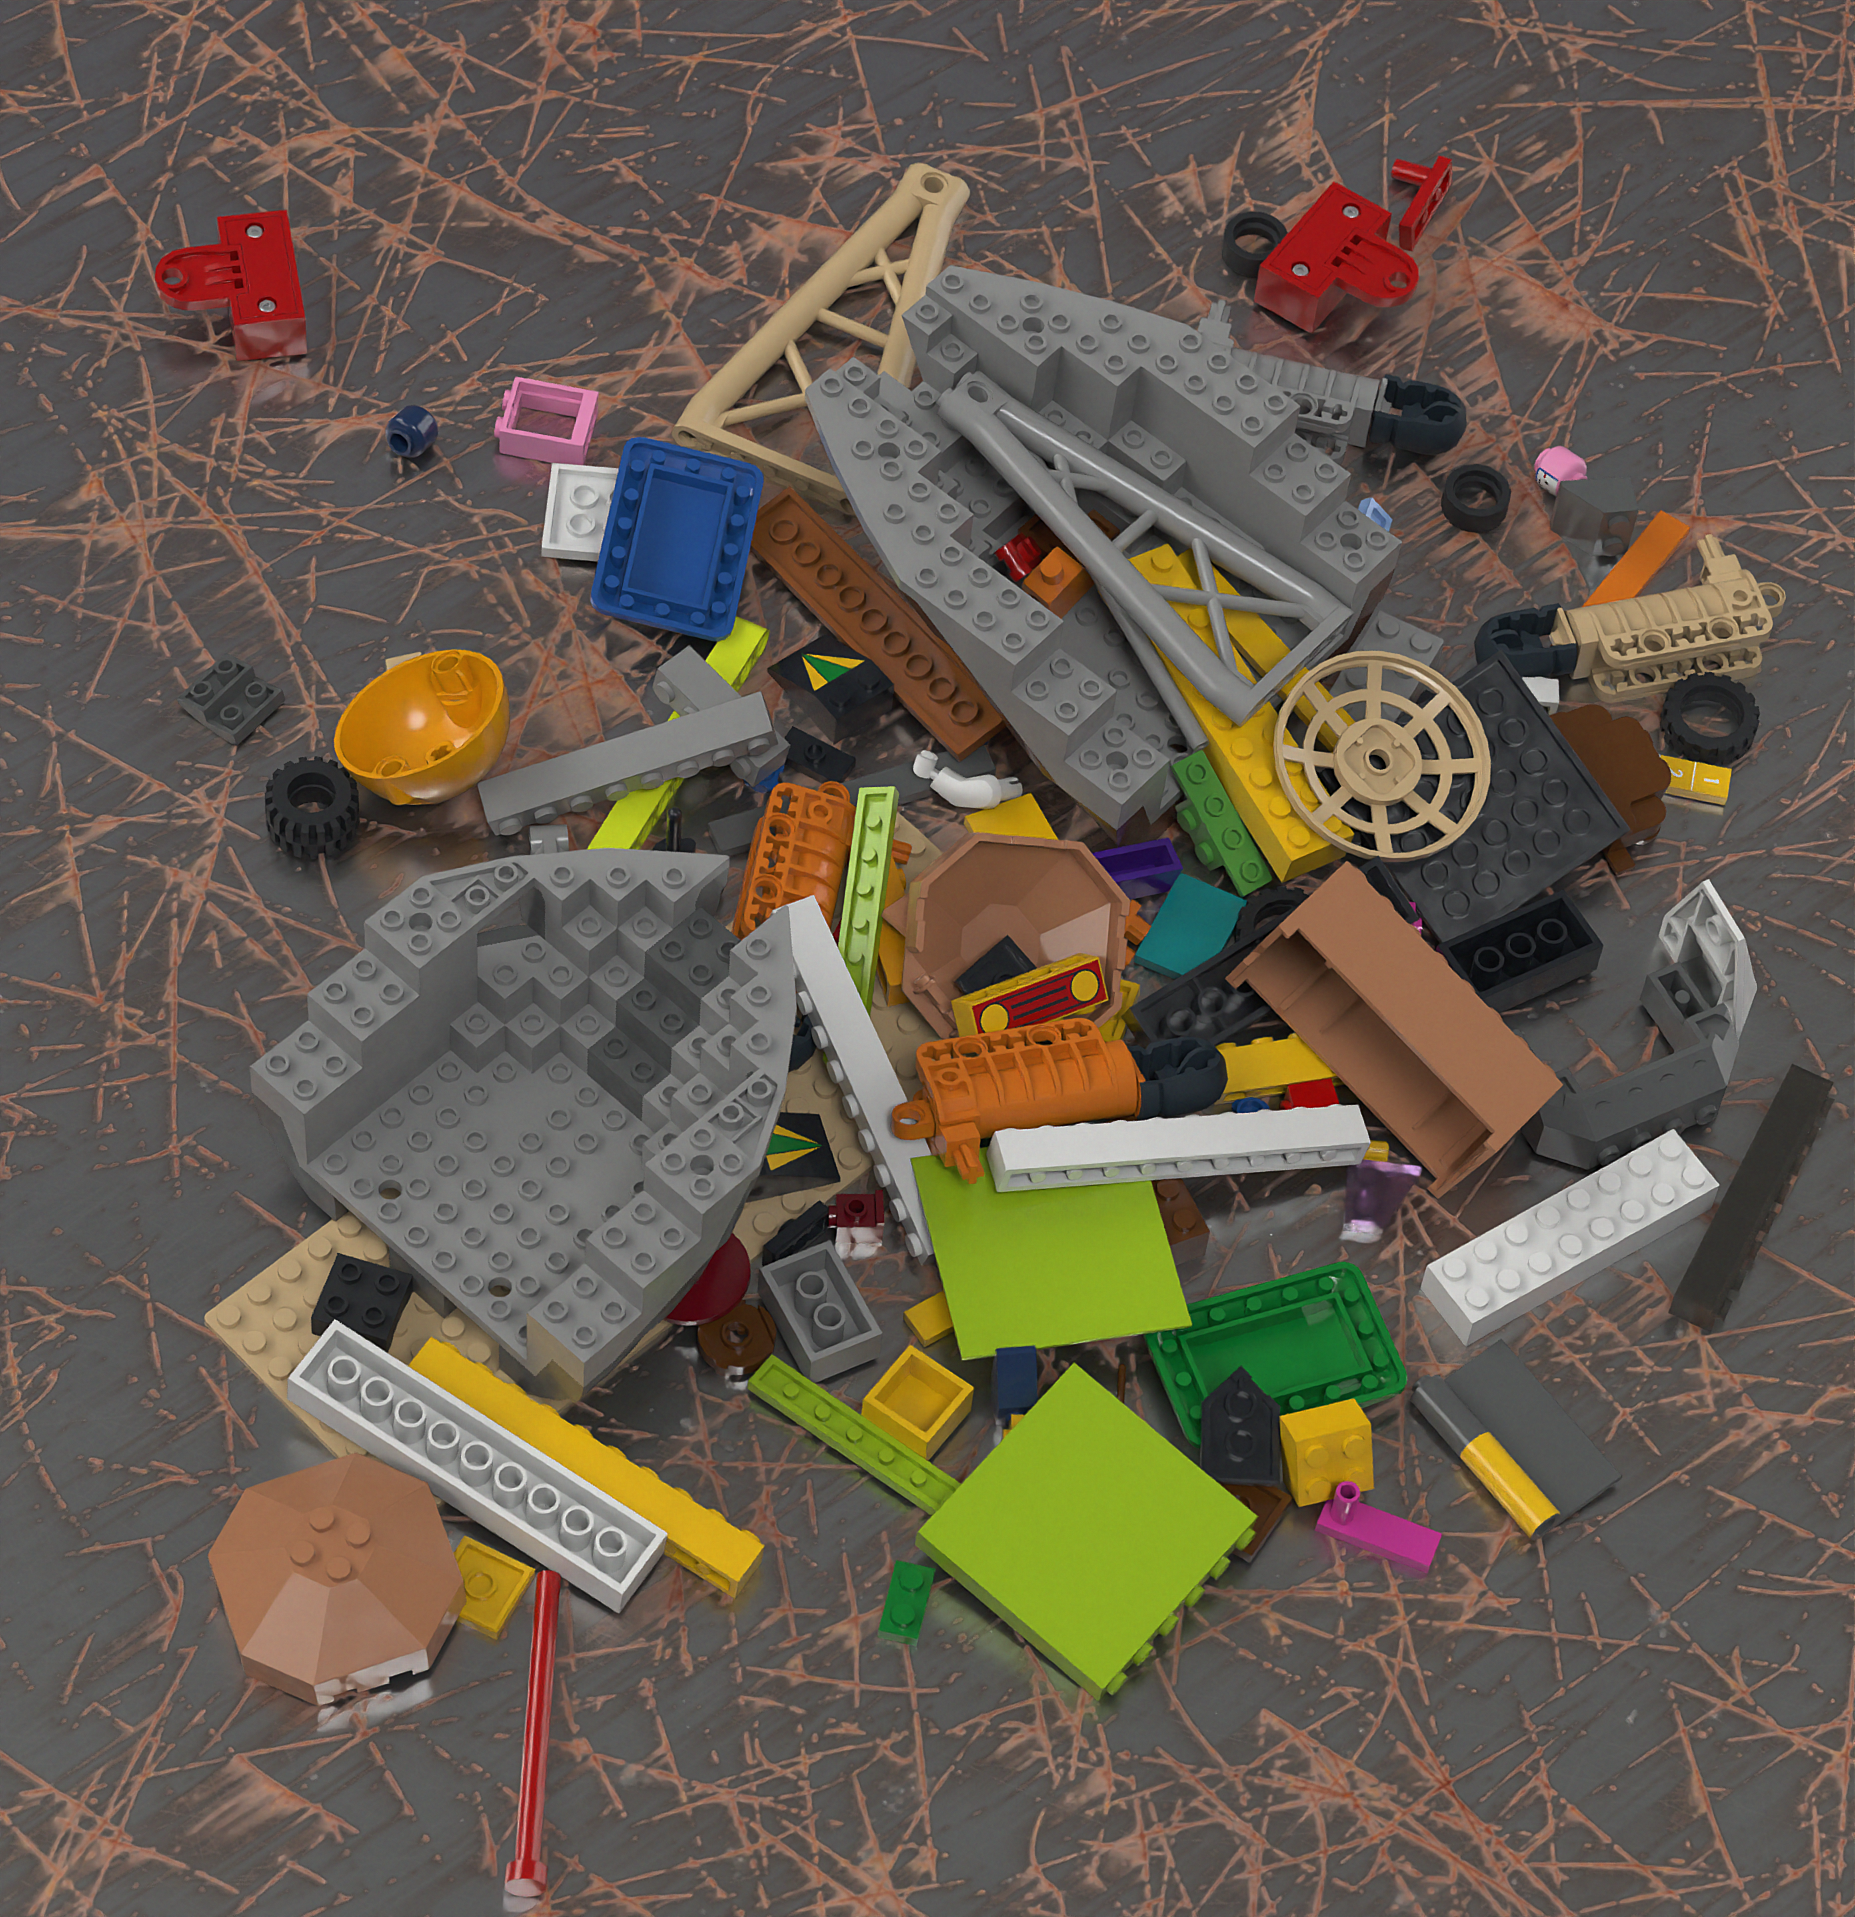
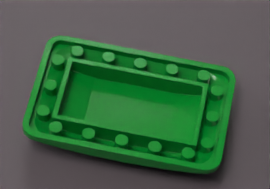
(1299, 1338)

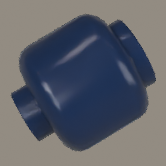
(411, 431)

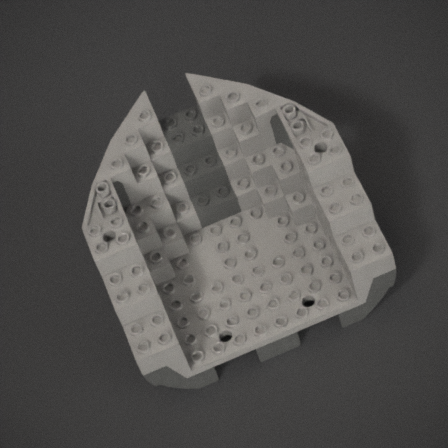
(544, 1094)

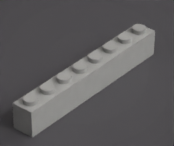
(627, 764)

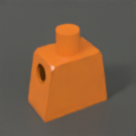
(1058, 582)

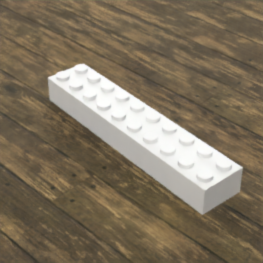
(477, 1466)

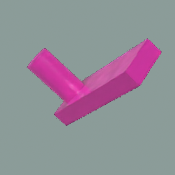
(1377, 1530)

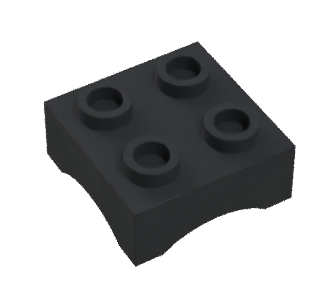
(364, 1299)

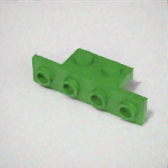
(1216, 825)

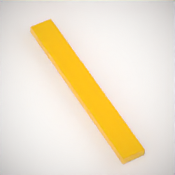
(1264, 649)

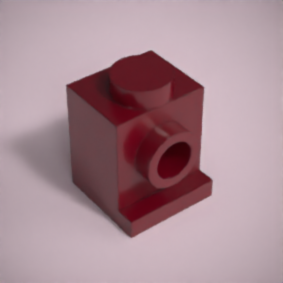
(857, 1218)

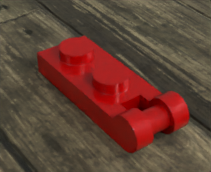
(1020, 556)

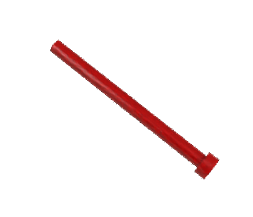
(526, 1874)

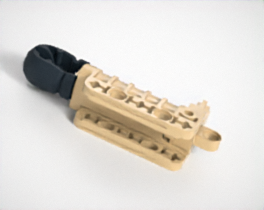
(1644, 633)

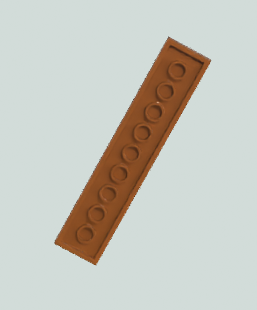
(873, 622)

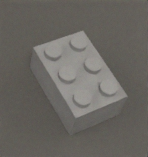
(819, 1312)

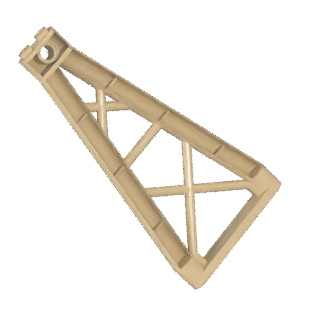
(921, 194)

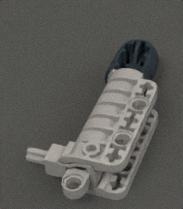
(1342, 406)

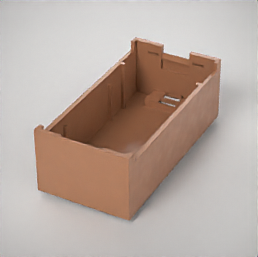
(1398, 1027)

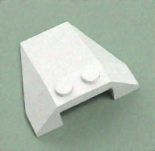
(1706, 929)

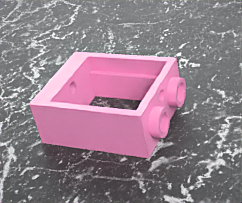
(553, 399)

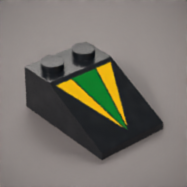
(834, 686)
(795, 1158)

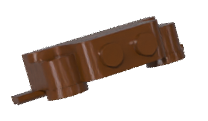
(1626, 769)

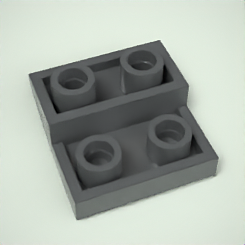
(231, 699)

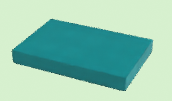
(1189, 927)

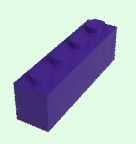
(1142, 867)

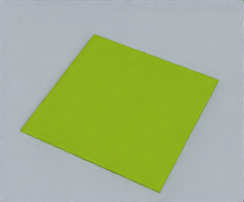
(1048, 1260)

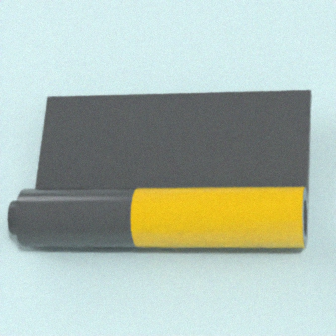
(1515, 1439)

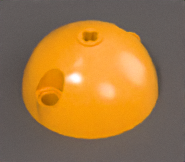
(416, 743)

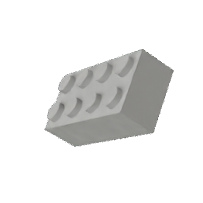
(1396, 637)

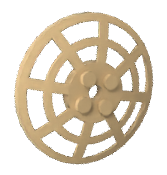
(1393, 745)

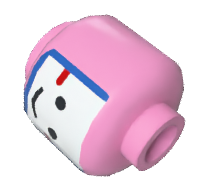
(1556, 466)

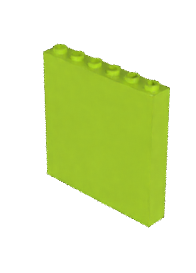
(1087, 1532)

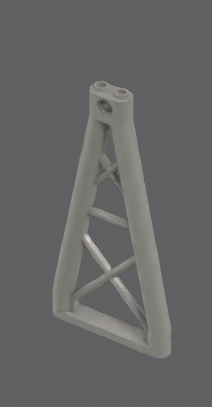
(1003, 431)

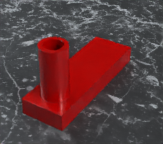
(1434, 186)

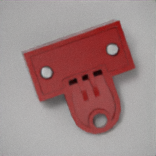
(1332, 252)
(251, 275)

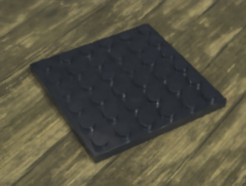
(1536, 821)

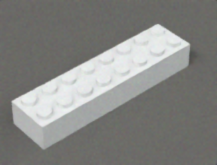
(1569, 1237)

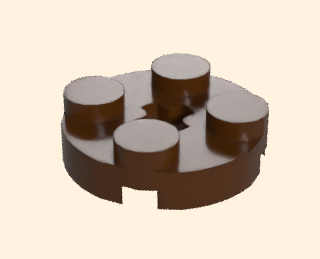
(743, 1357)

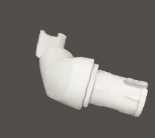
(972, 792)

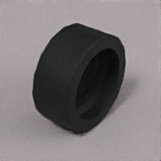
(1250, 224)
(1478, 477)

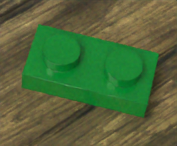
(906, 1603)

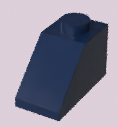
(1013, 1382)

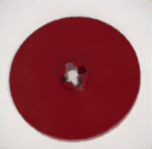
(718, 1287)

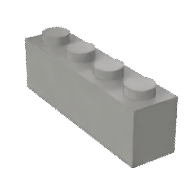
(692, 686)

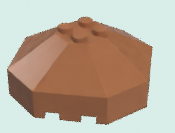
(989, 886)
(337, 1578)

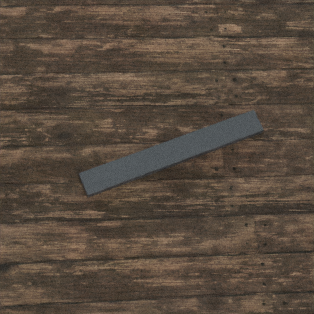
(735, 832)

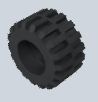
(314, 831)

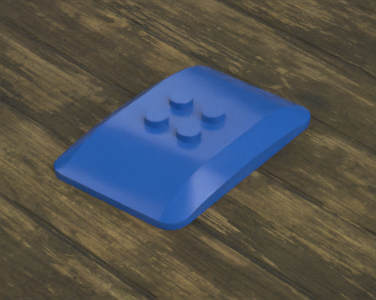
(677, 539)

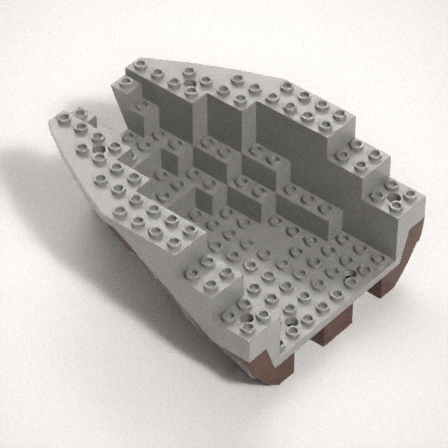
(1152, 401)

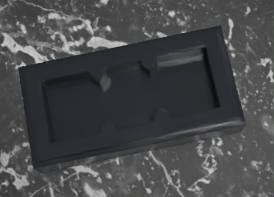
(817, 758)
(796, 1234)

